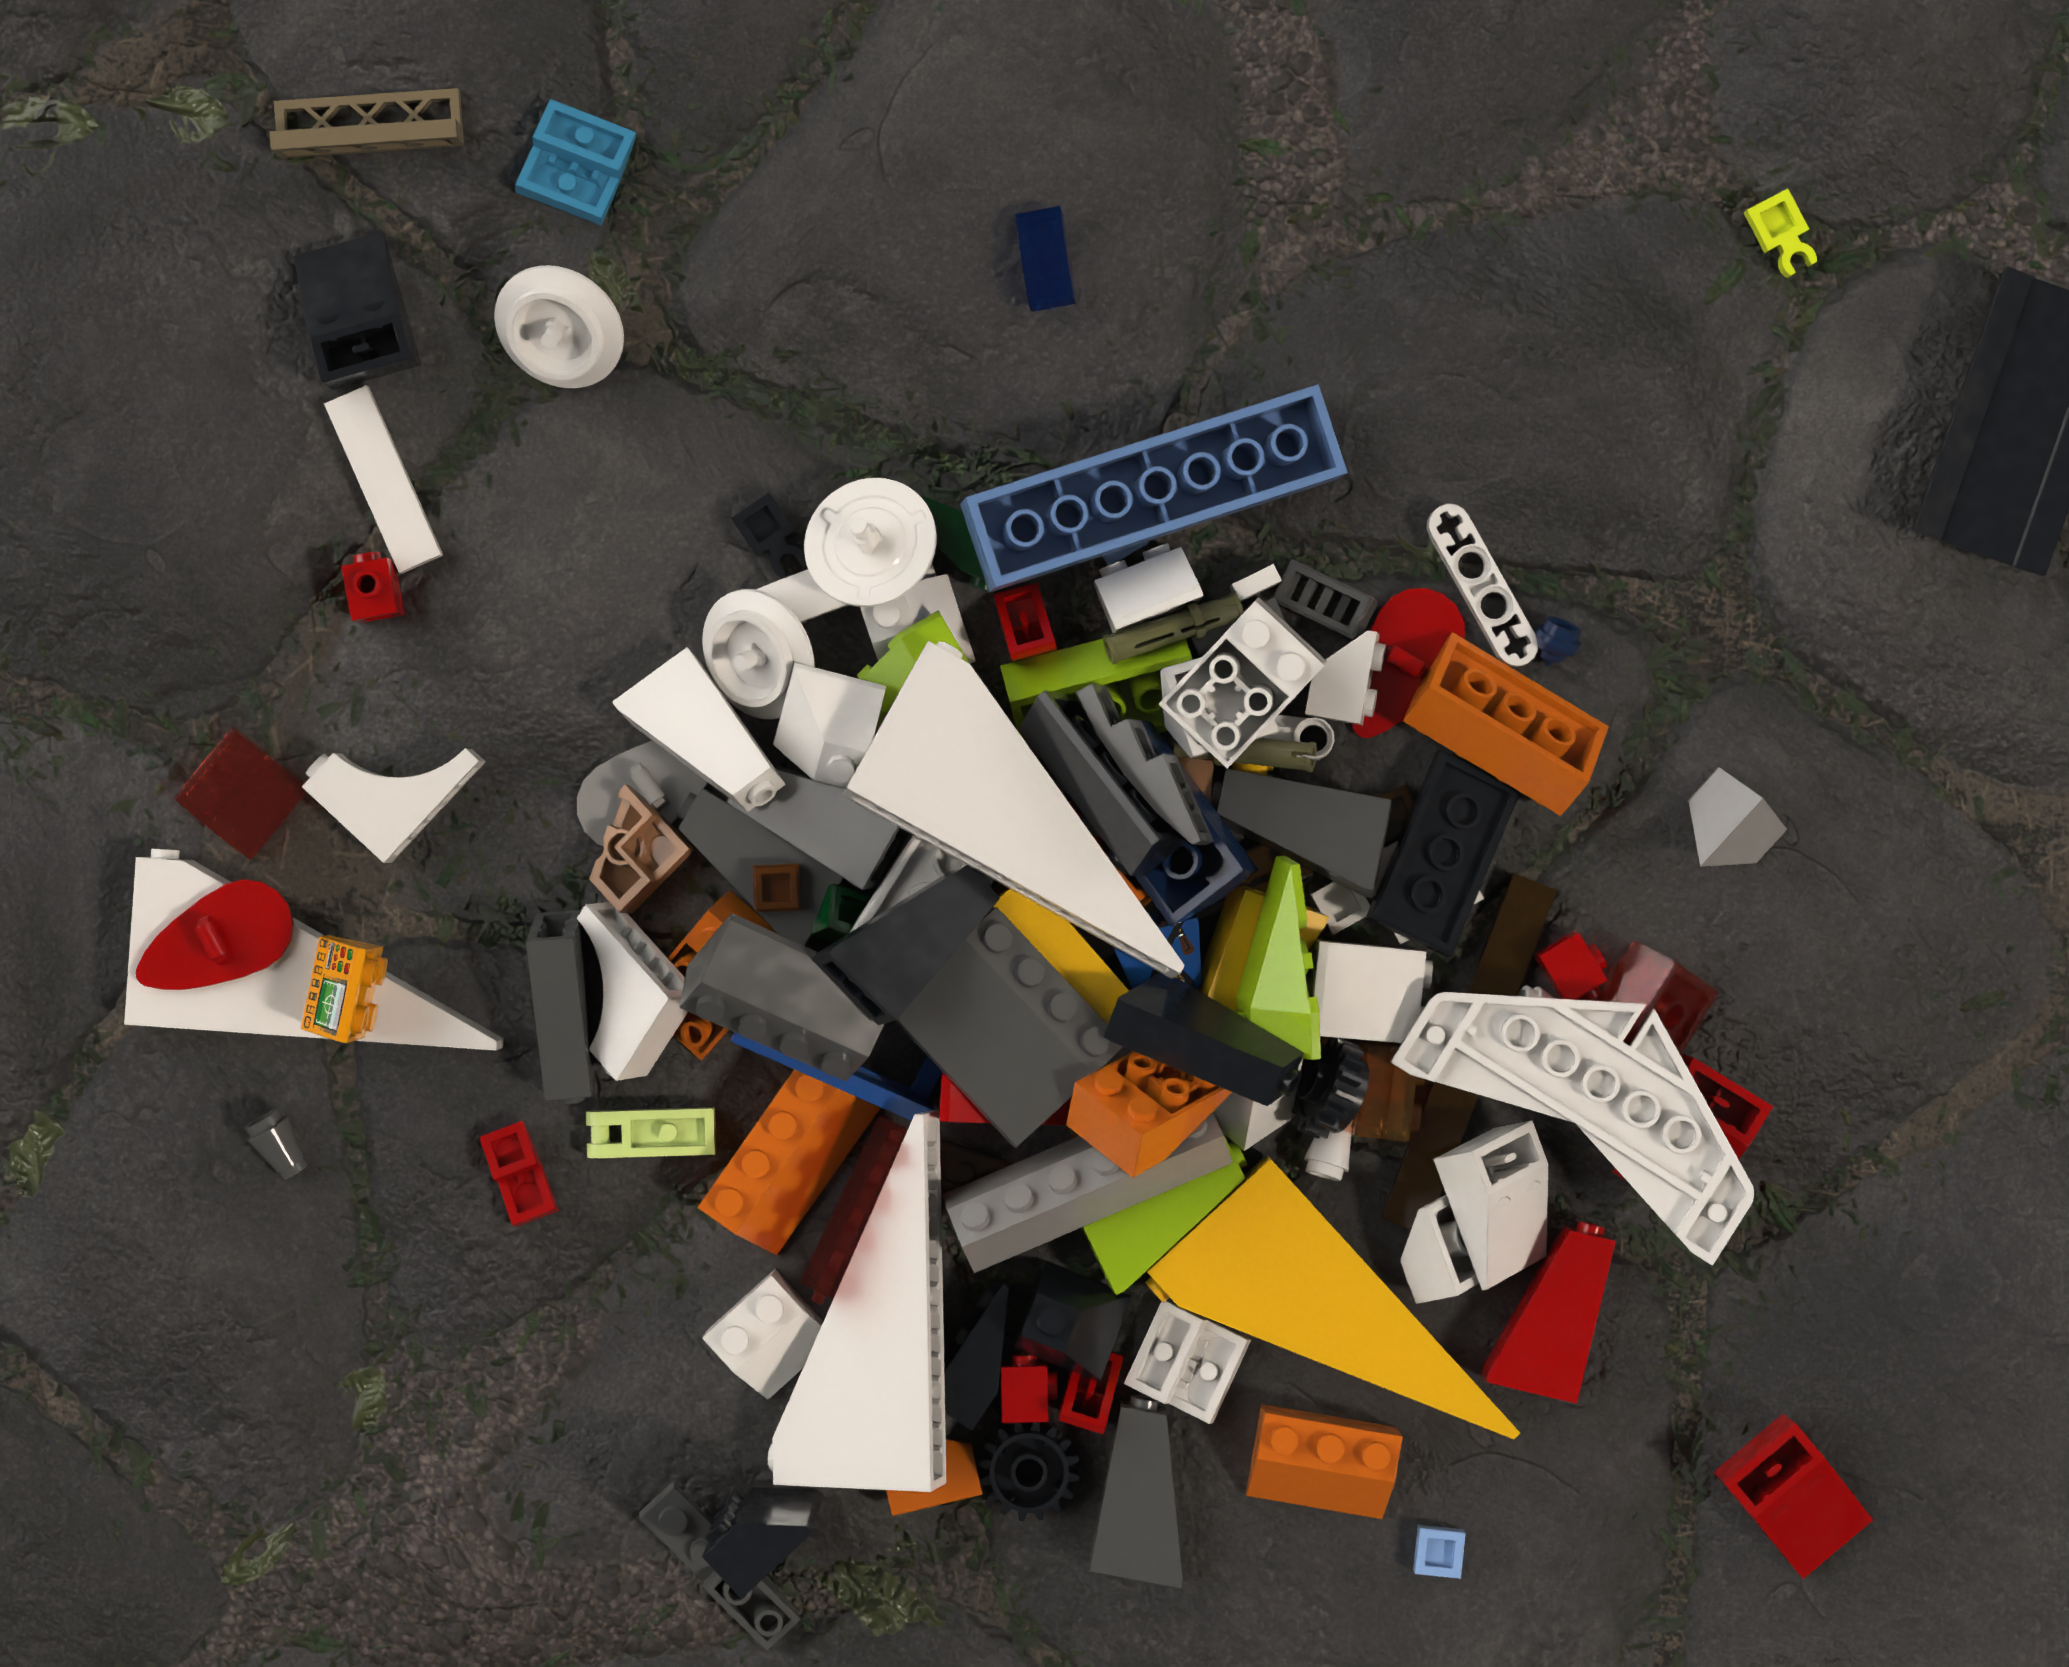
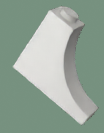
(383, 809)
(638, 993)

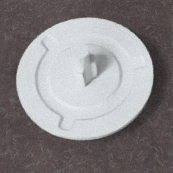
(559, 326)
(870, 542)
(752, 650)

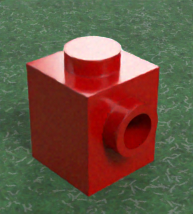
(372, 588)
(1572, 967)
(1026, 1388)

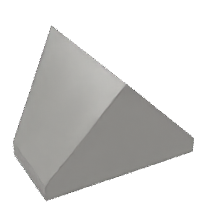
(1731, 822)

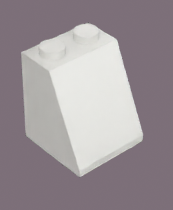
(1367, 989)

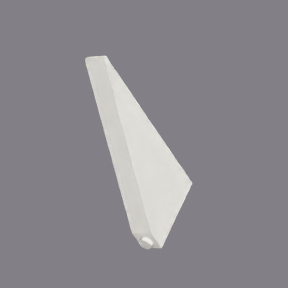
(974, 789)
(273, 997)
(875, 1377)

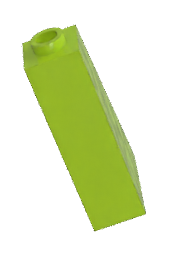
(1141, 1234)

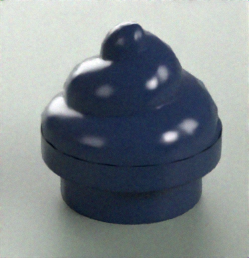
(1557, 640)

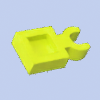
(1777, 225)

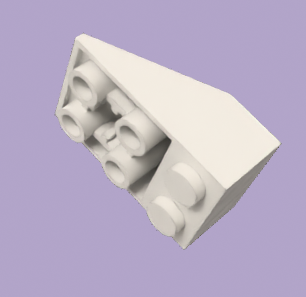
(1243, 682)
(1499, 1199)

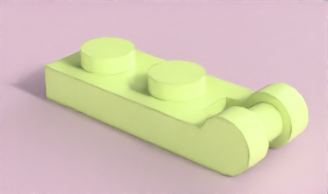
(653, 1132)

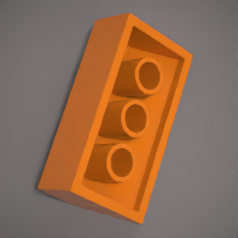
(1507, 724)
(787, 1160)

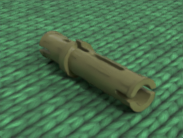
(1190, 622)
(1269, 753)

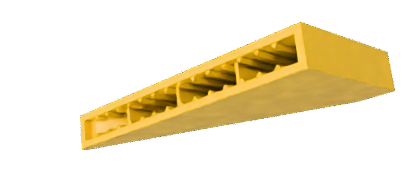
(1291, 1279)

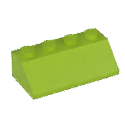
(1131, 682)

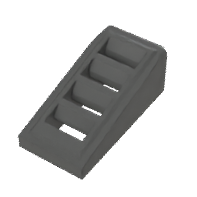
(1361, 617)

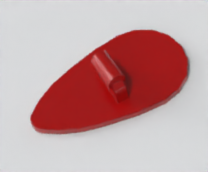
(1414, 631)
(219, 938)

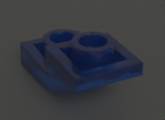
(1045, 258)

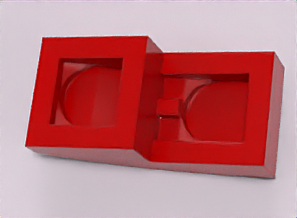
(519, 1173)

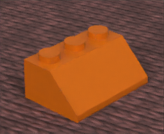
(1324, 1461)

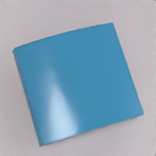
(575, 162)

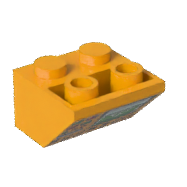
(343, 989)

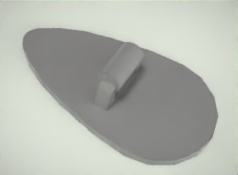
(650, 772)

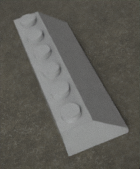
(1065, 1192)

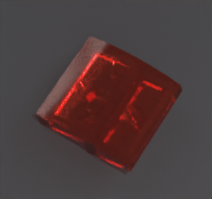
(241, 793)

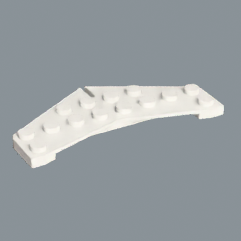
(1625, 1098)

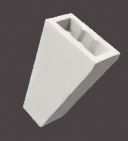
(697, 725)

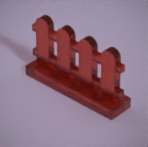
(853, 1209)

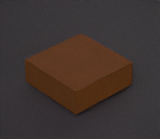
(776, 887)

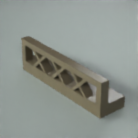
(368, 134)

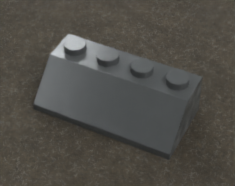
(778, 998)

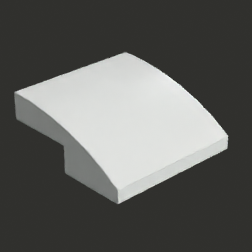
(1187, 1361)

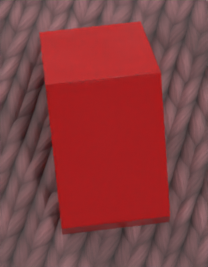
(1024, 622)
(1089, 1402)

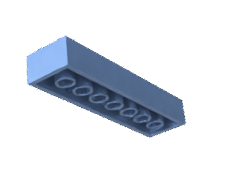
(1153, 488)

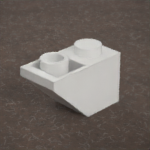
(1343, 685)

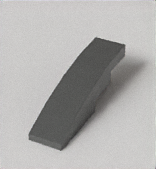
(1154, 777)

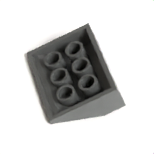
(1007, 1028)

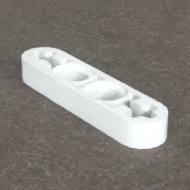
(1488, 582)

